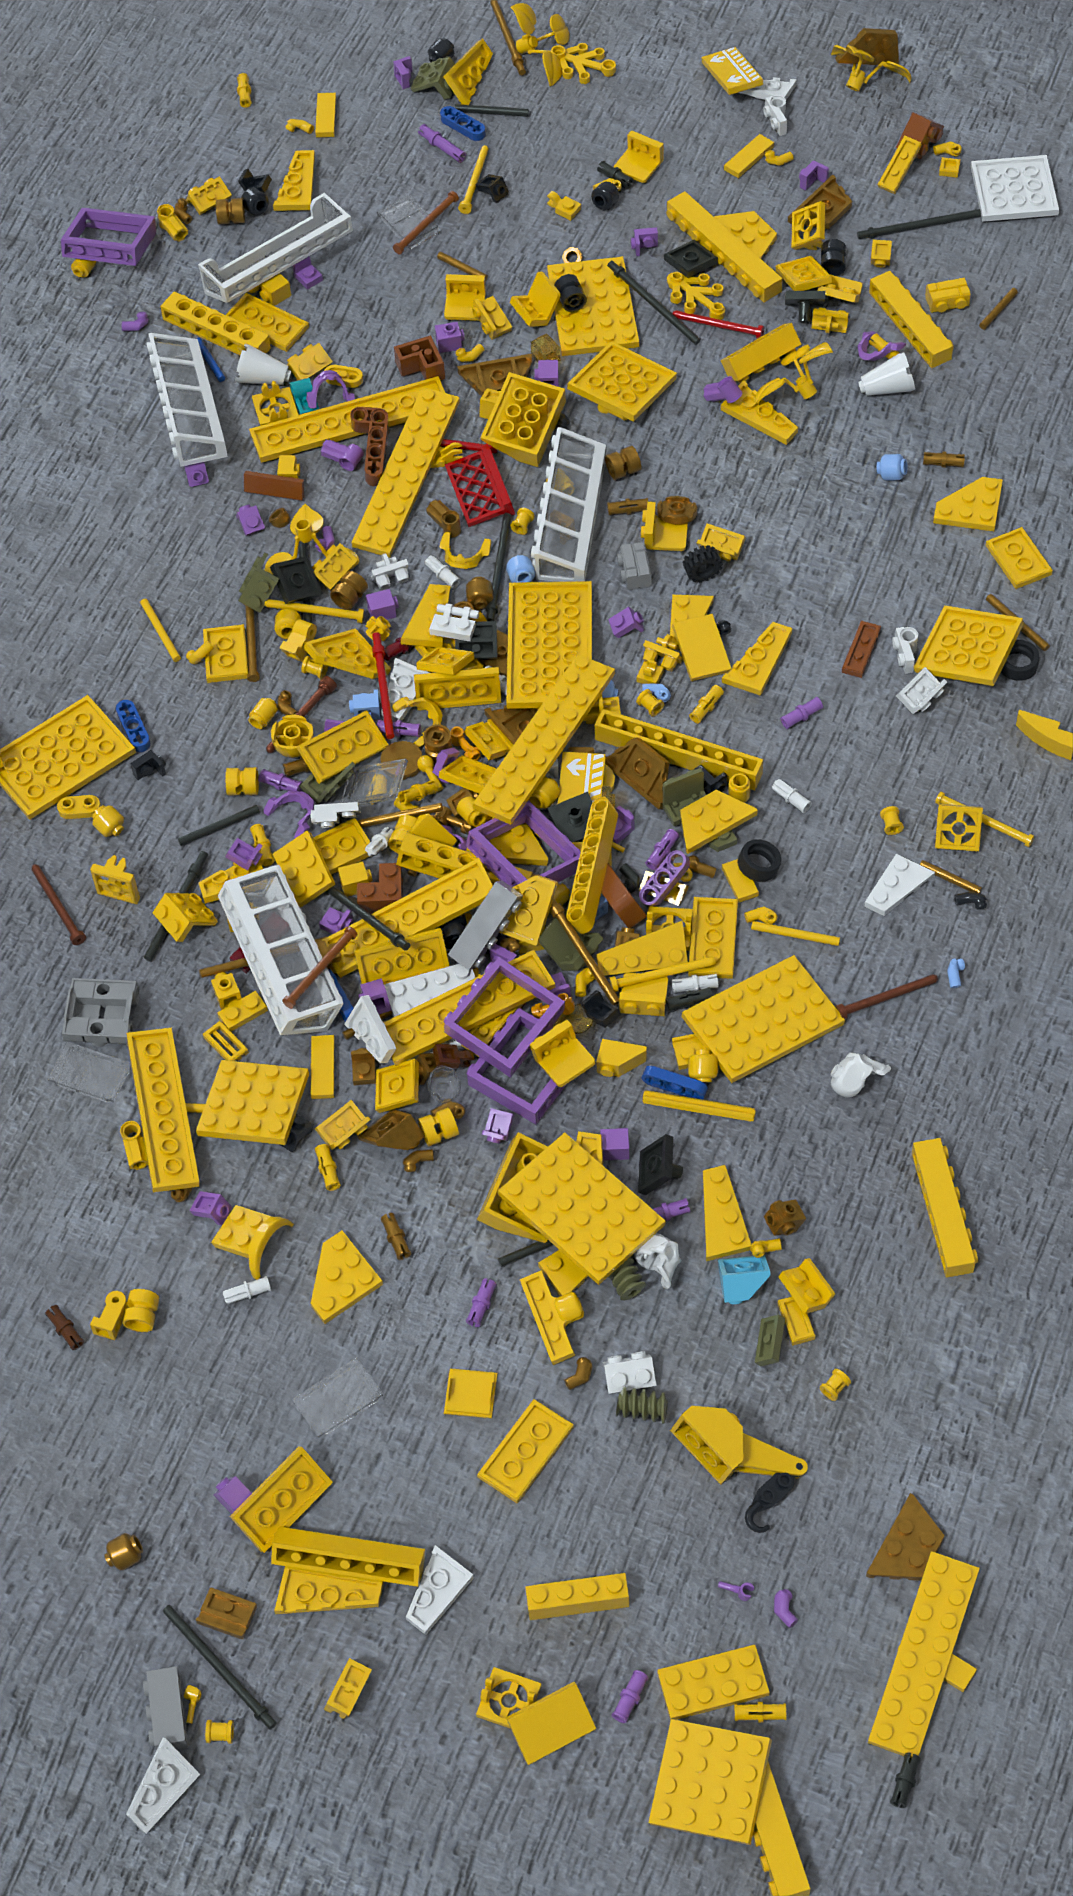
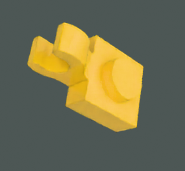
(564, 207)

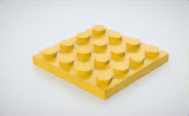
(622, 381)
(969, 645)
(253, 1102)
(710, 1781)

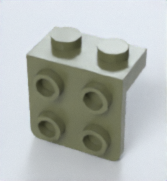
(432, 75)
(257, 585)
(327, 788)
(682, 792)
(561, 948)

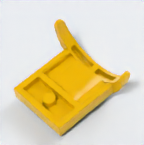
(247, 1234)

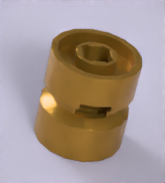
(230, 211)
(623, 462)
(349, 590)
(436, 739)

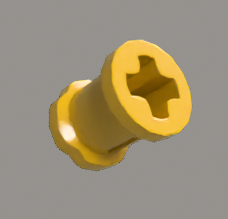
(522, 521)
(313, 667)
(649, 702)
(891, 819)
(835, 1384)
(219, 1731)

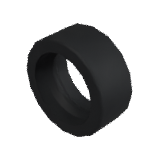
(1026, 672)
(762, 848)

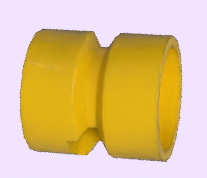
(242, 781)
(403, 825)
(446, 1125)
(140, 1309)

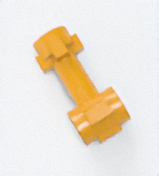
(458, 739)
(539, 1009)

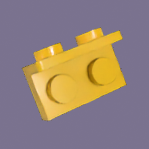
(205, 197)
(843, 289)
(491, 317)
(334, 566)
(807, 1286)

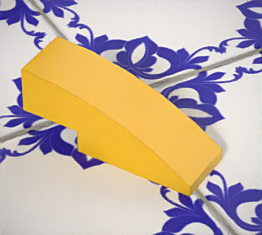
(1046, 734)

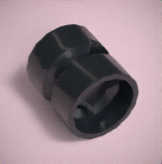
(833, 256)
(571, 292)
(452, 930)

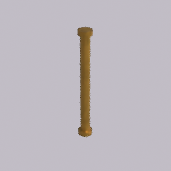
(253, 675)

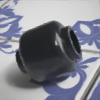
(440, 49)
(605, 195)
(255, 201)

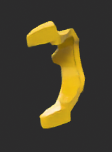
(459, 561)
(433, 711)

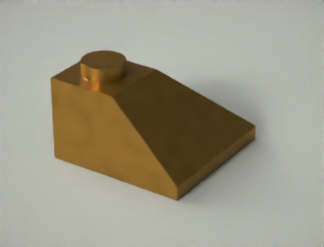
(394, 1131)

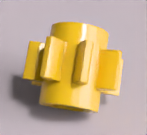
(378, 625)

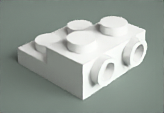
(328, 814)

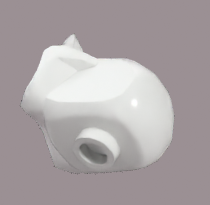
(852, 1072)
(661, 1256)

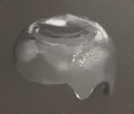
(443, 1084)

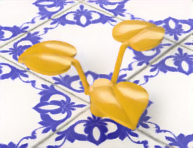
(528, 43)
(857, 76)
(804, 383)
(304, 527)

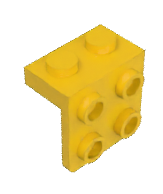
(641, 157)
(461, 294)
(540, 302)
(660, 534)
(180, 912)
(644, 997)
(561, 1054)

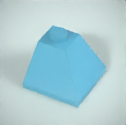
(742, 1277)

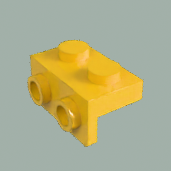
(309, 362)
(725, 541)
(342, 1125)

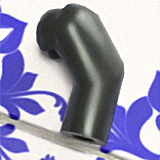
(632, 878)

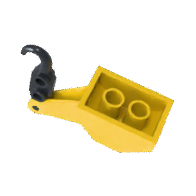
(723, 1448)

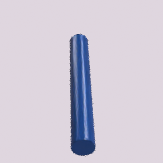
(210, 360)

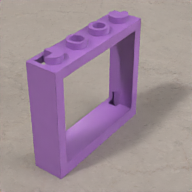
(104, 250)
(480, 846)
(505, 1065)
(531, 1112)

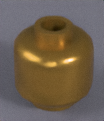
(479, 592)
(123, 1551)

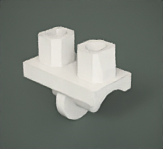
(387, 568)

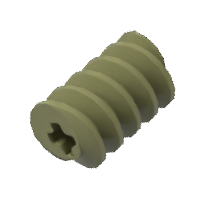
(627, 1281)
(642, 1404)

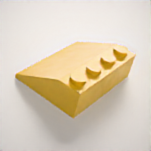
(524, 418)
(498, 1212)

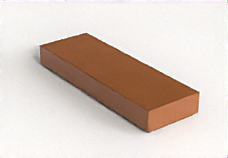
(273, 485)
(861, 649)

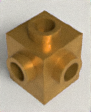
(784, 1217)

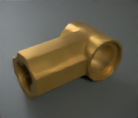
(444, 517)

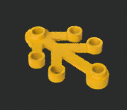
(607, 67)
(678, 281)

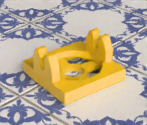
(817, 213)
(272, 394)
(971, 845)
(116, 875)
(684, 914)
(499, 1676)

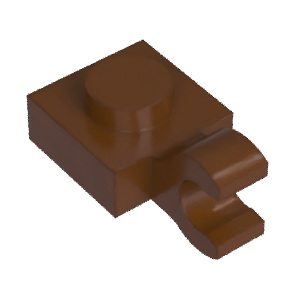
(449, 1056)

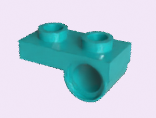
(299, 392)

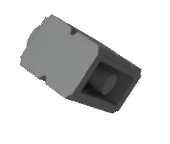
(635, 565)

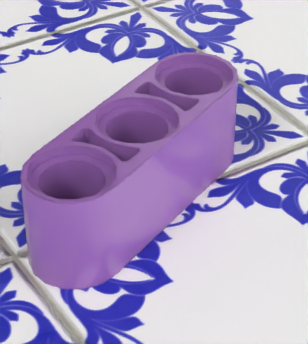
(675, 875)

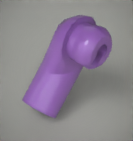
(137, 324)
(781, 1607)

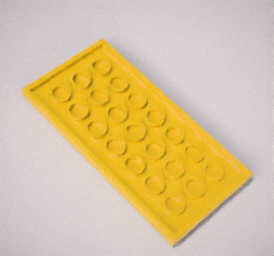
(545, 633)

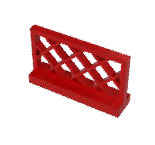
(493, 476)

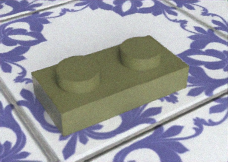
(769, 1340)

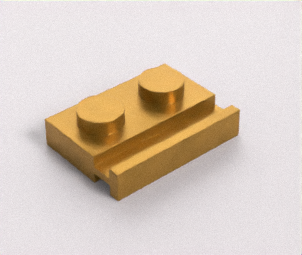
(226, 1613)

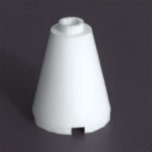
(260, 368)
(888, 377)

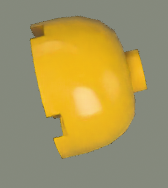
(290, 733)

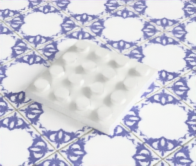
(1014, 188)
(421, 988)

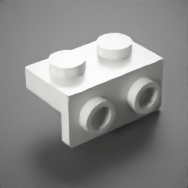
(920, 691)
(629, 1372)

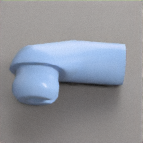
(658, 691)
(953, 972)

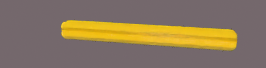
(699, 1105)

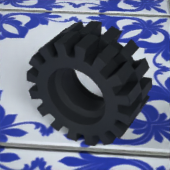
(702, 563)

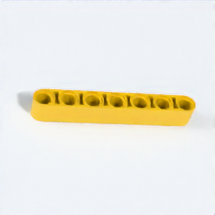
(592, 865)

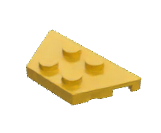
(750, 230)
(712, 817)
(520, 846)

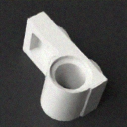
(775, 110)
(906, 644)

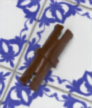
(64, 1327)

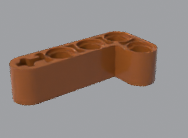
(374, 447)
(621, 899)

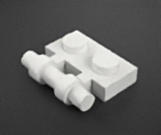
(454, 627)

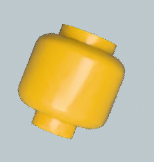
(285, 621)
(545, 793)
(108, 821)
(703, 1066)

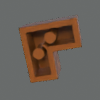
(922, 130)
(419, 356)
(380, 894)

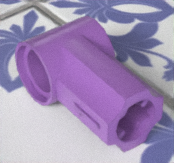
(723, 390)
(347, 456)

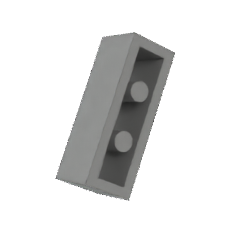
(166, 1707)

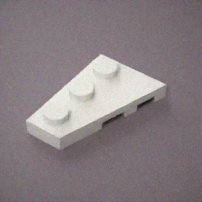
(772, 88)
(402, 685)
(897, 883)
(370, 1028)
(439, 1588)
(161, 1787)

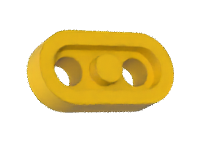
(352, 376)
(78, 806)

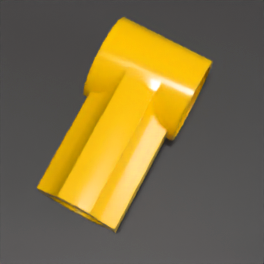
(171, 223)
(134, 1145)

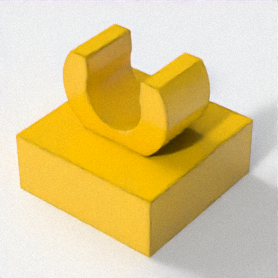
(650, 673)

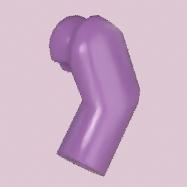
(328, 539)

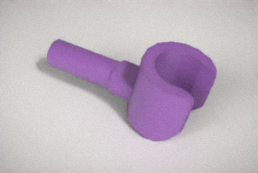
(737, 1589)

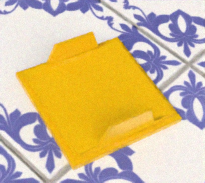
(470, 1393)

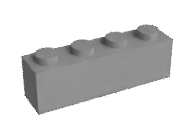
(485, 925)

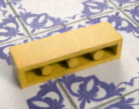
(761, 352)
(577, 1596)

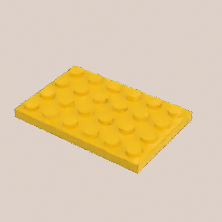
(605, 315)
(61, 756)
(763, 1018)
(581, 1208)

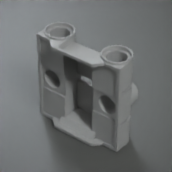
(84, 1007)

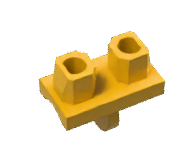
(830, 320)
(670, 656)
(610, 704)

